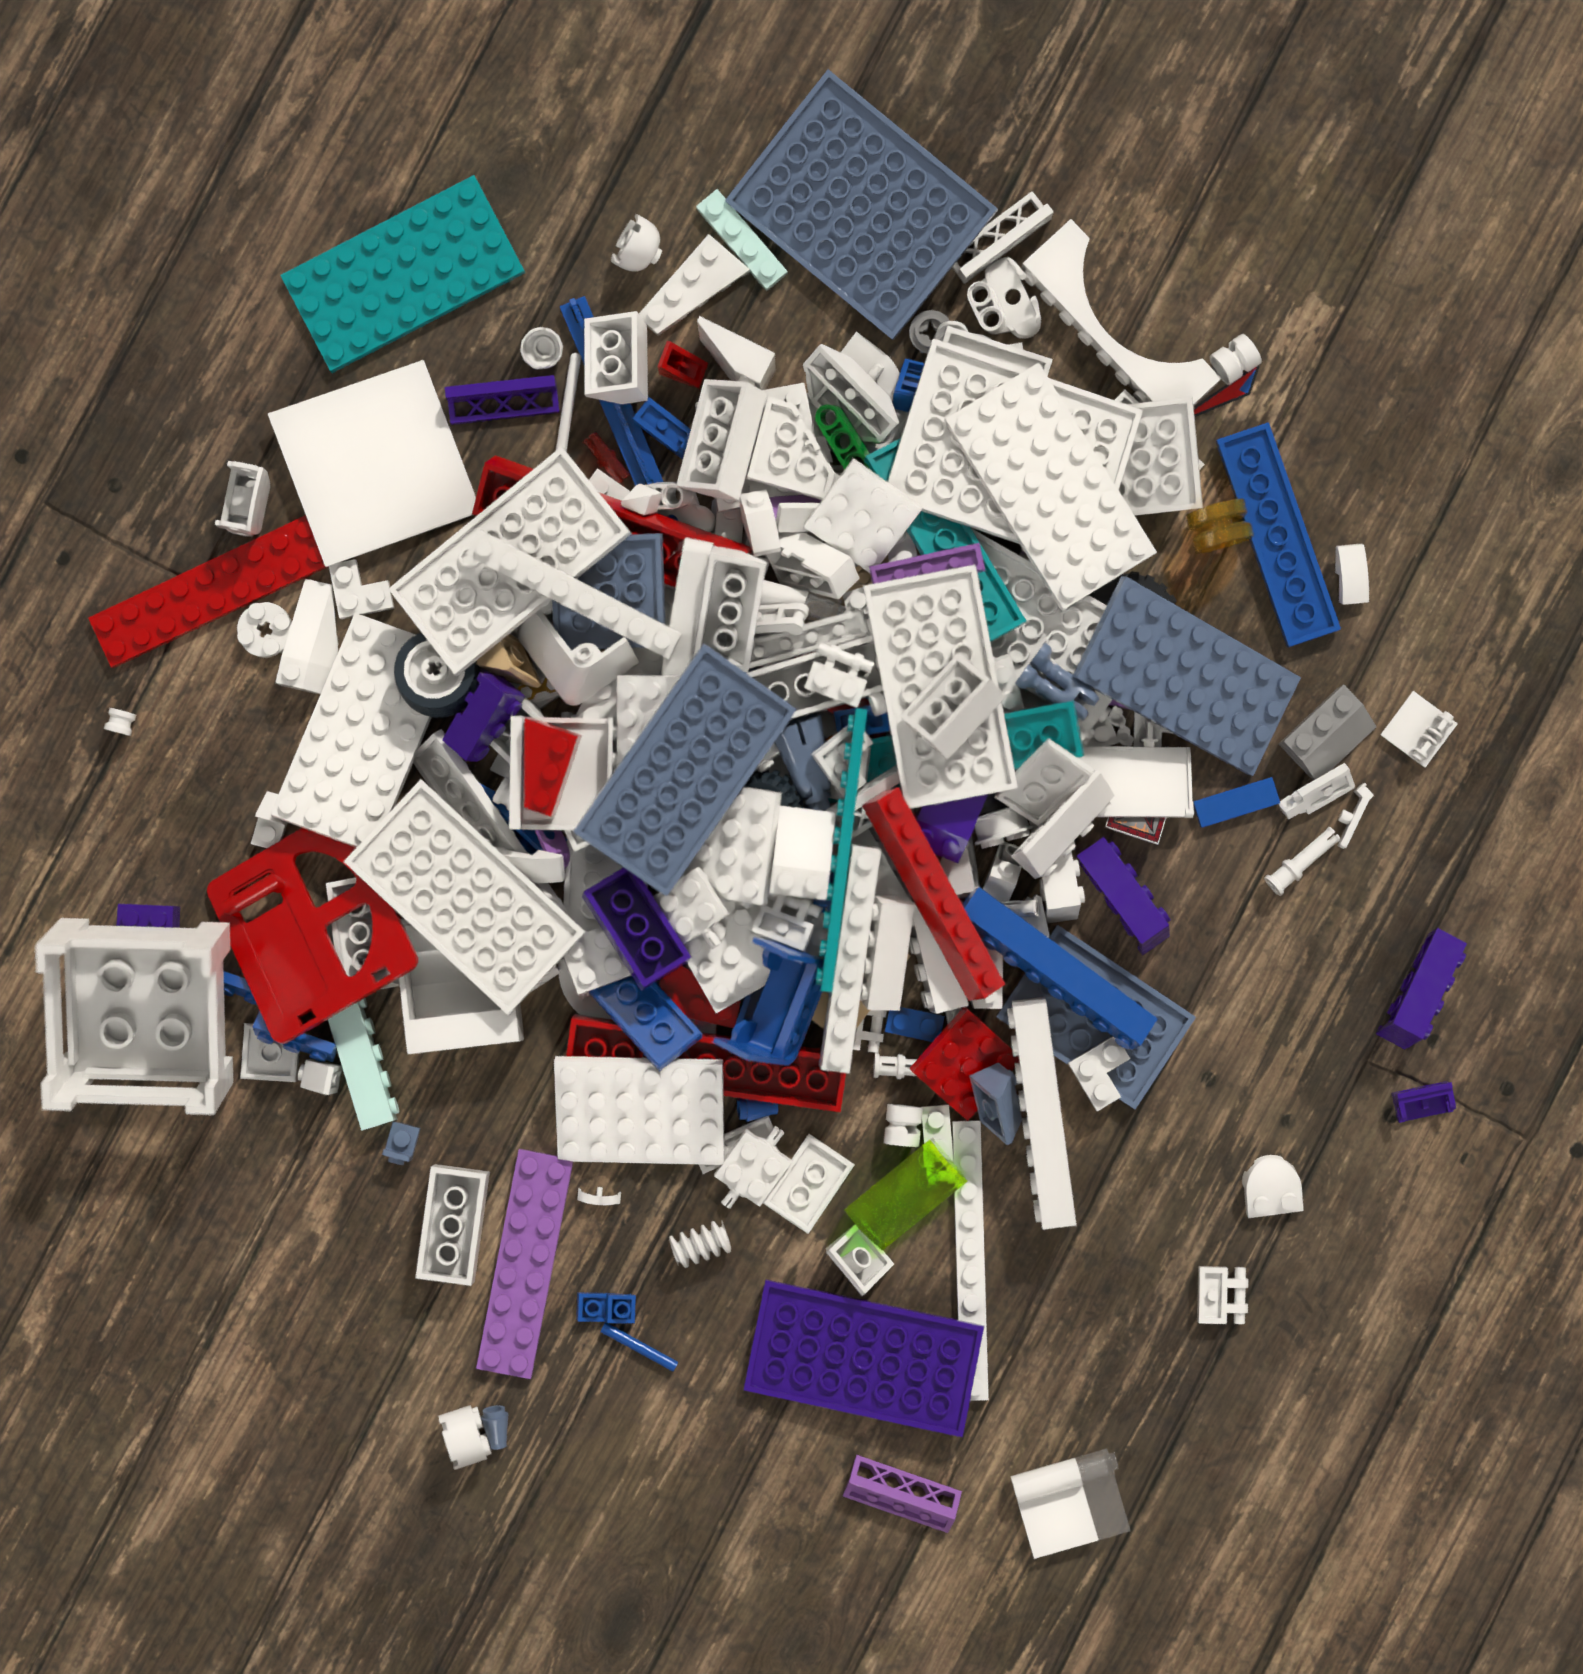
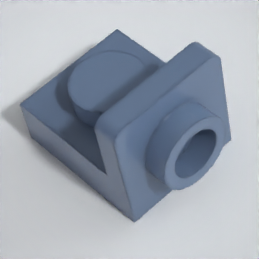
(401, 1143)

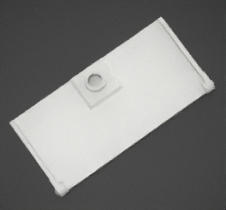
(1145, 780)

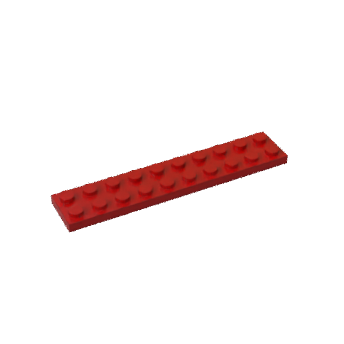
(207, 592)

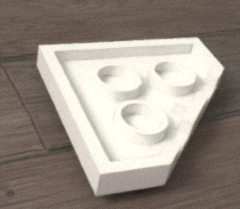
(788, 453)

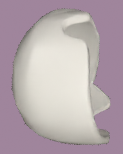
(541, 348)

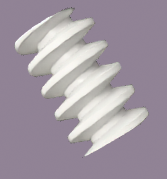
(700, 1244)

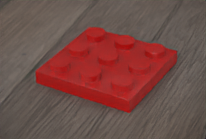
(957, 1053)

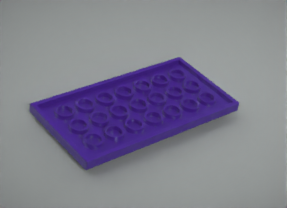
(864, 1358)

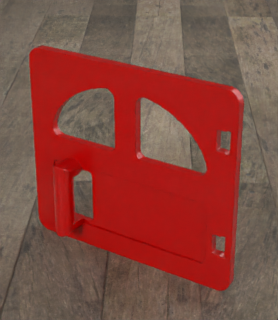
(288, 947)

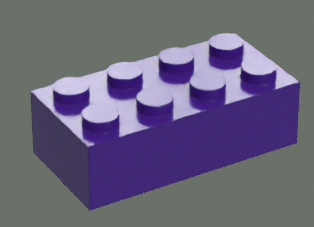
(636, 927)

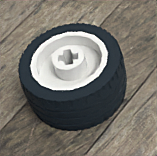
(427, 693)

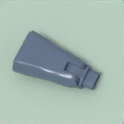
(796, 745)

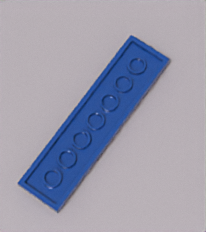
(1280, 535)

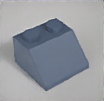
(997, 1101)

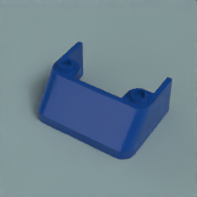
(783, 1008)

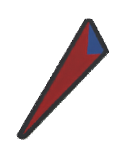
(1228, 393)

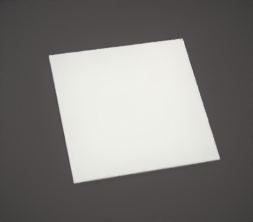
(374, 463)

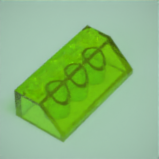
(906, 1194)

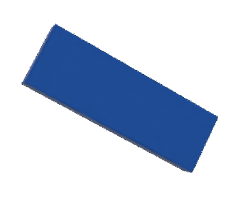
(1236, 802)

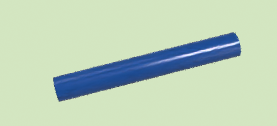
(639, 1346)

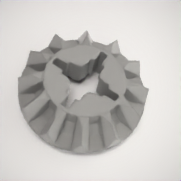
(920, 325)

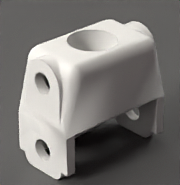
(245, 499)

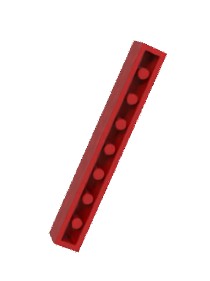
(933, 894)

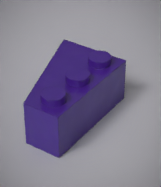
(483, 717)

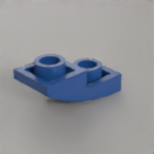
(605, 1307)

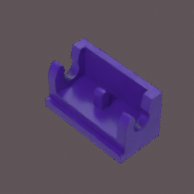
(1424, 1101)

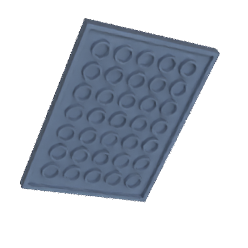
(861, 204)

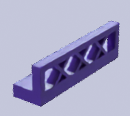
(500, 389)

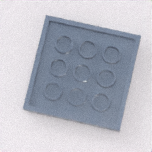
(627, 573)

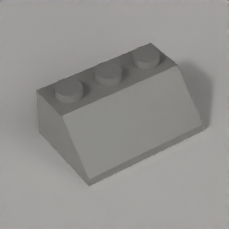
(1328, 733)

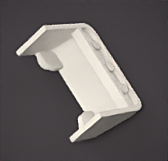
(577, 672)

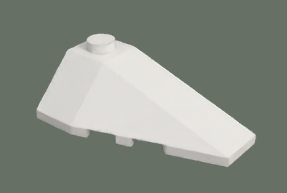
(311, 640)

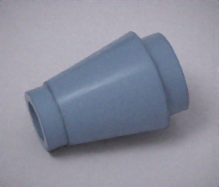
(495, 1425)

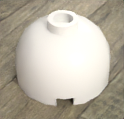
(638, 245)

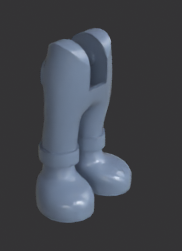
(1071, 686)

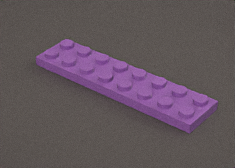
(524, 1264)

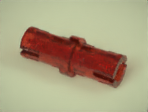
(606, 458)

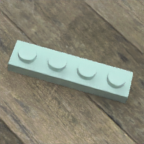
(741, 240)

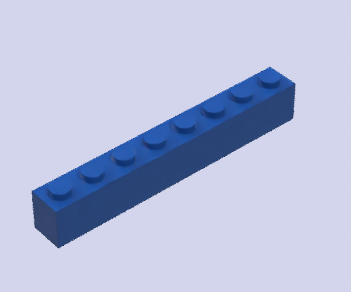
(1058, 971)

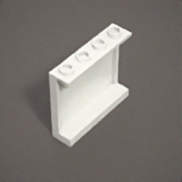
(587, 776)

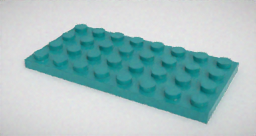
(402, 274)

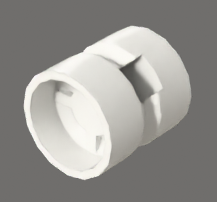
(1233, 360)
(903, 1125)

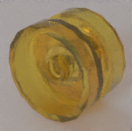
(1218, 522)

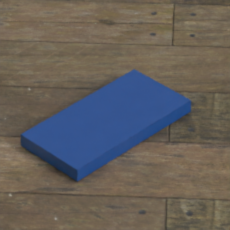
(648, 1019)

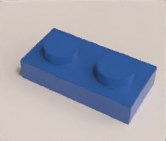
(914, 1024)

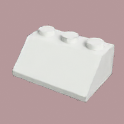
(616, 358)
(953, 706)

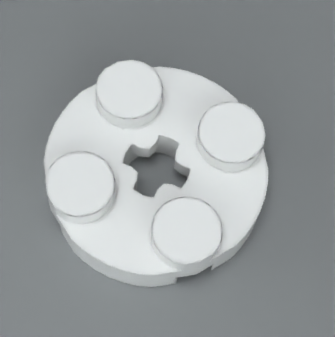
(249, 632)

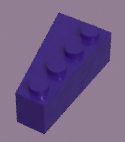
(1125, 895)
(1423, 990)

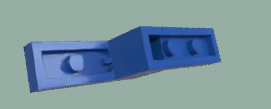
(663, 427)
(317, 1048)

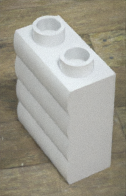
(447, 1008)

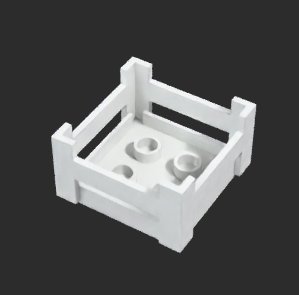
(136, 1010)

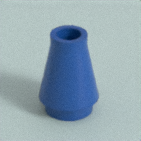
(752, 1109)

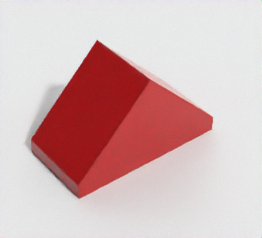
(681, 365)

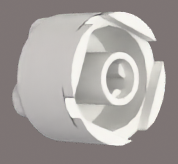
(463, 1436)

